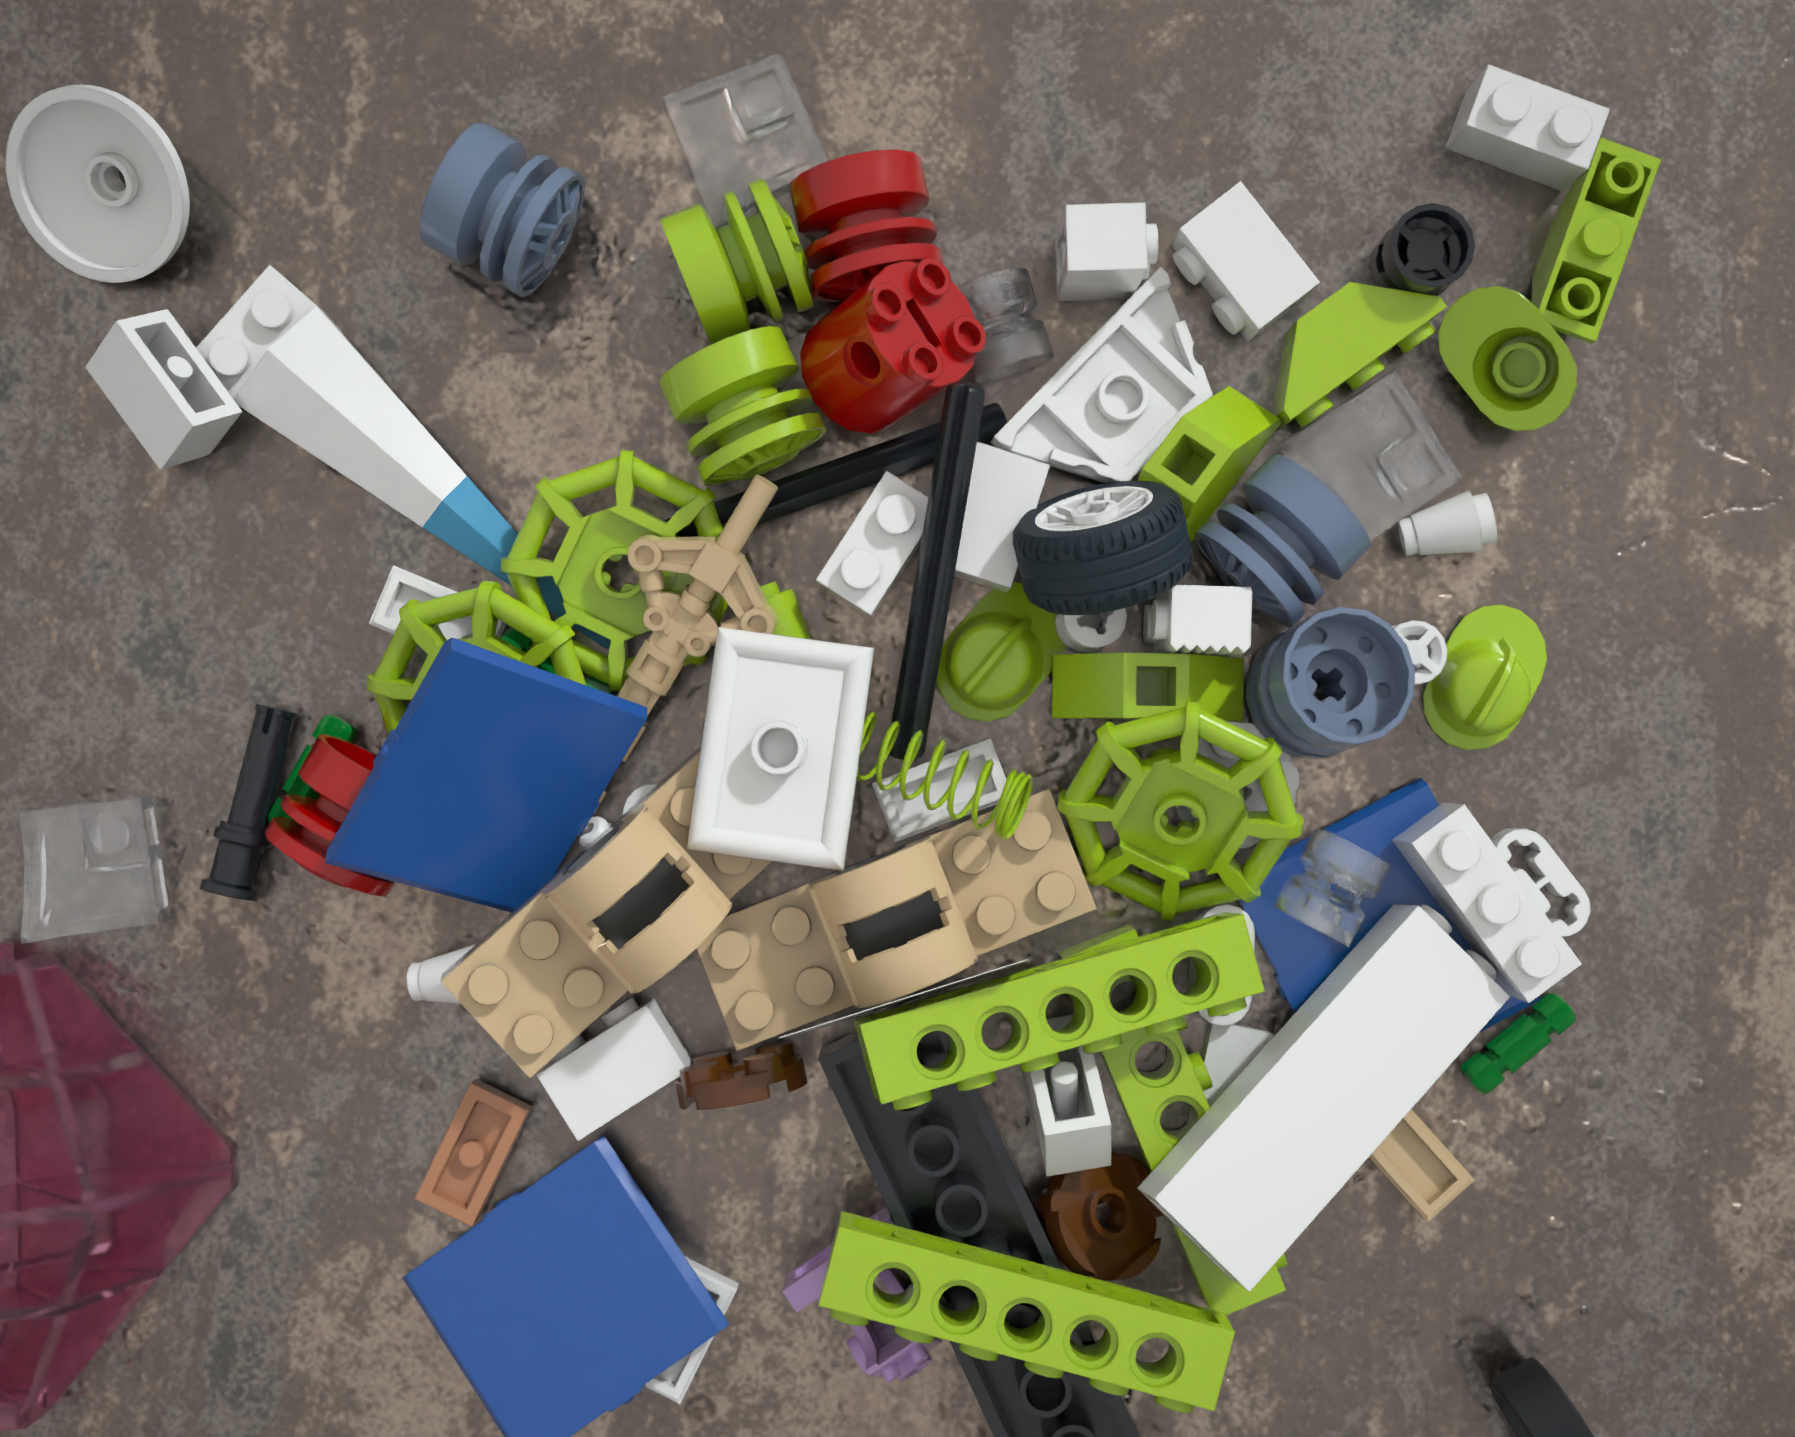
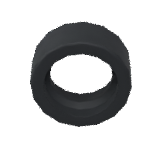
(1536, 1403)

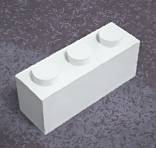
(1486, 901)

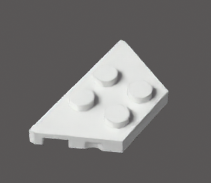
(1115, 393)

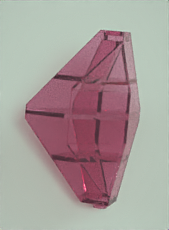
(97, 1179)

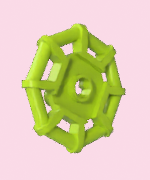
(600, 537)
(486, 605)
(1186, 780)

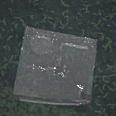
(743, 131)
(1375, 454)
(91, 868)

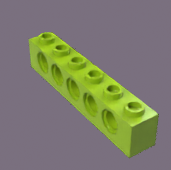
(1224, 978)
(1143, 1100)
(1179, 1381)

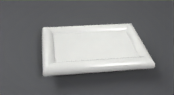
(780, 748)

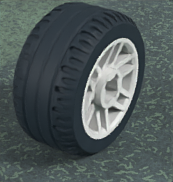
(1103, 547)

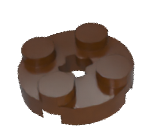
(723, 1083)
(1073, 1228)

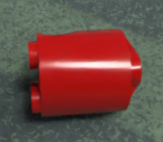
(890, 346)

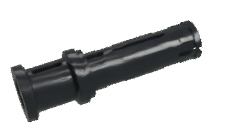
(243, 834)

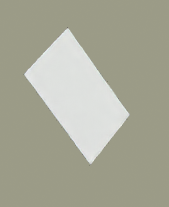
(906, 999)

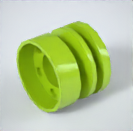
(739, 261)
(737, 394)

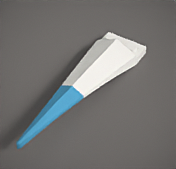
(314, 387)

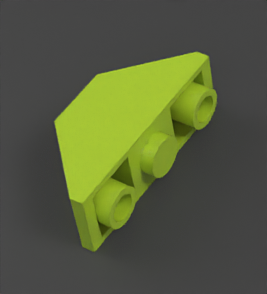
(1592, 240)
(1343, 343)
(1210, 452)
(1145, 685)

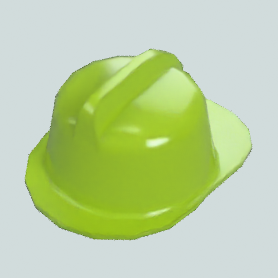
(1507, 358)
(997, 655)
(1487, 679)

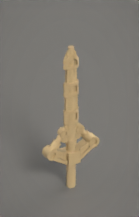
(683, 620)

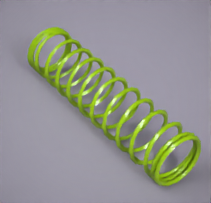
(1008, 809)

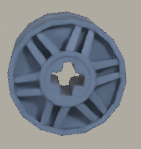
(501, 208)
(1293, 529)
(1361, 677)

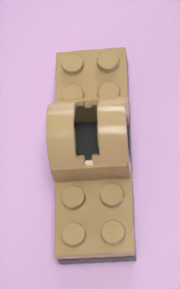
(892, 922)
(600, 927)

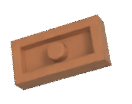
(473, 1152)

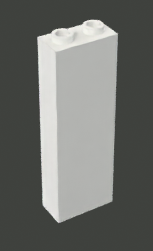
(1325, 1092)

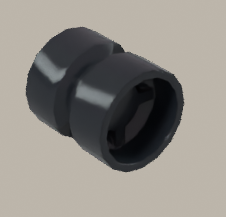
(1423, 251)

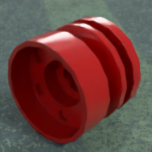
(864, 218)
(338, 774)

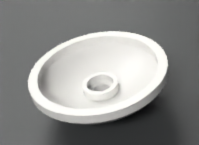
(69, 190)

